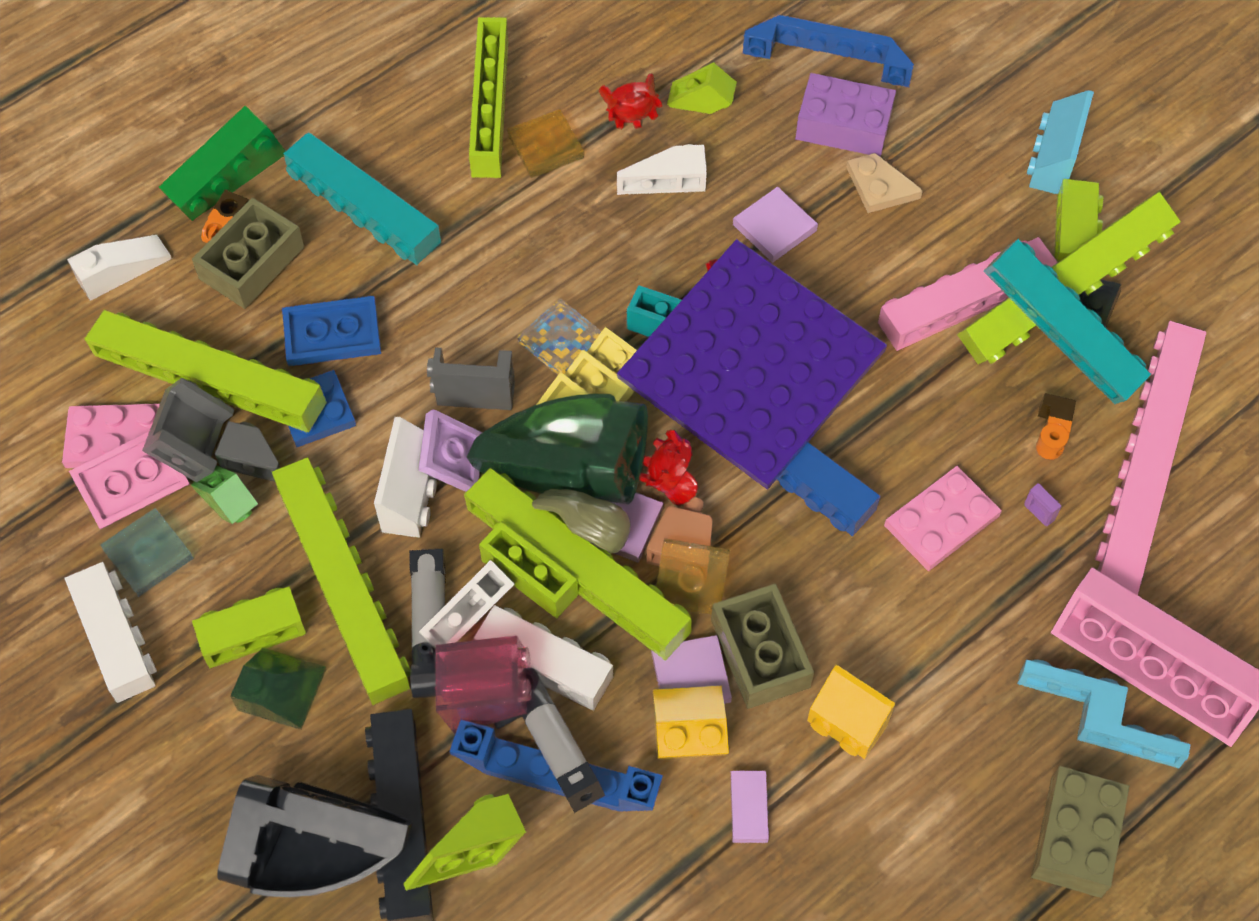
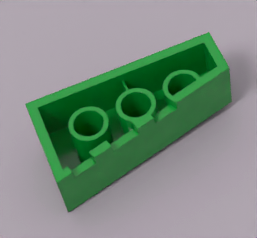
(223, 163)

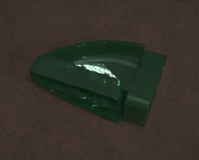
(569, 444)

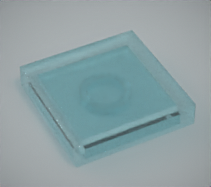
(146, 552)

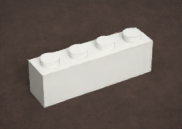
(110, 631)
(556, 660)

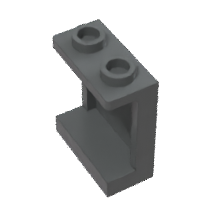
(472, 384)
(187, 429)

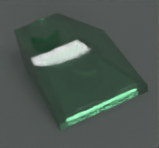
(277, 687)

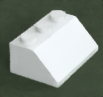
(403, 488)

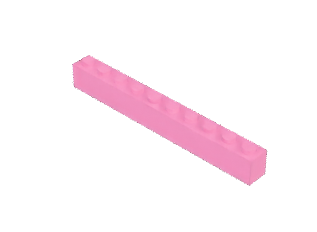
(1151, 455)

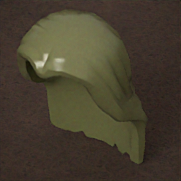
(588, 517)

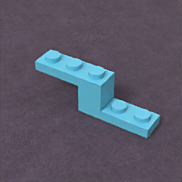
(1103, 713)

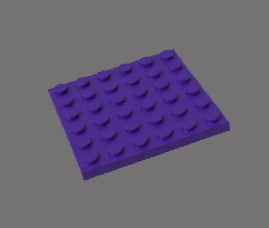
(752, 363)

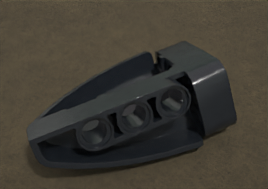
(305, 839)

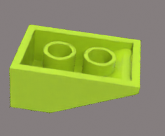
(473, 843)

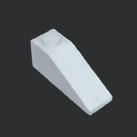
(666, 172)
(116, 263)
(467, 606)

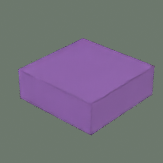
(1042, 505)

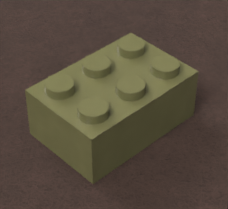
(248, 253)
(761, 646)
(1080, 832)

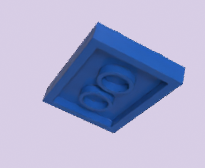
(331, 331)

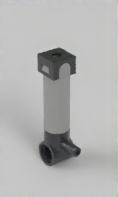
(428, 598)
(558, 746)

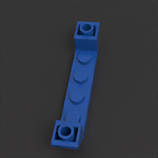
(830, 39)
(527, 766)

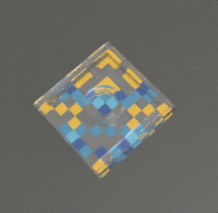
(559, 336)

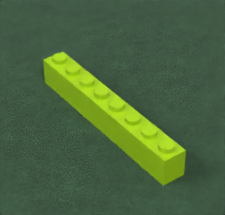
(1078, 271)
(217, 372)
(600, 579)
(341, 582)

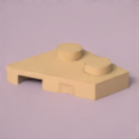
(880, 183)

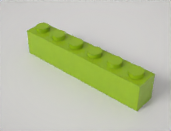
(488, 98)

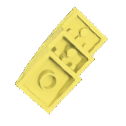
(595, 371)

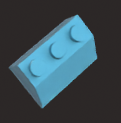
(1060, 142)

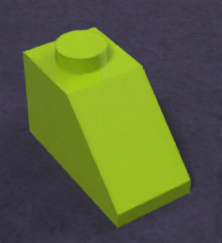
(703, 90)

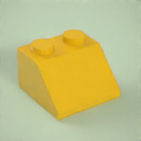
(850, 712)
(690, 722)

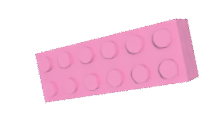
(1160, 656)

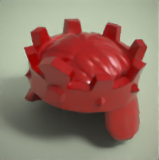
(632, 102)
(668, 469)

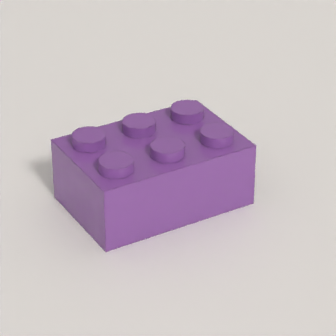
(845, 114)

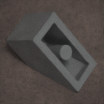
(246, 451)

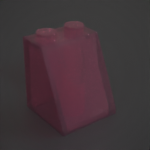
(482, 680)

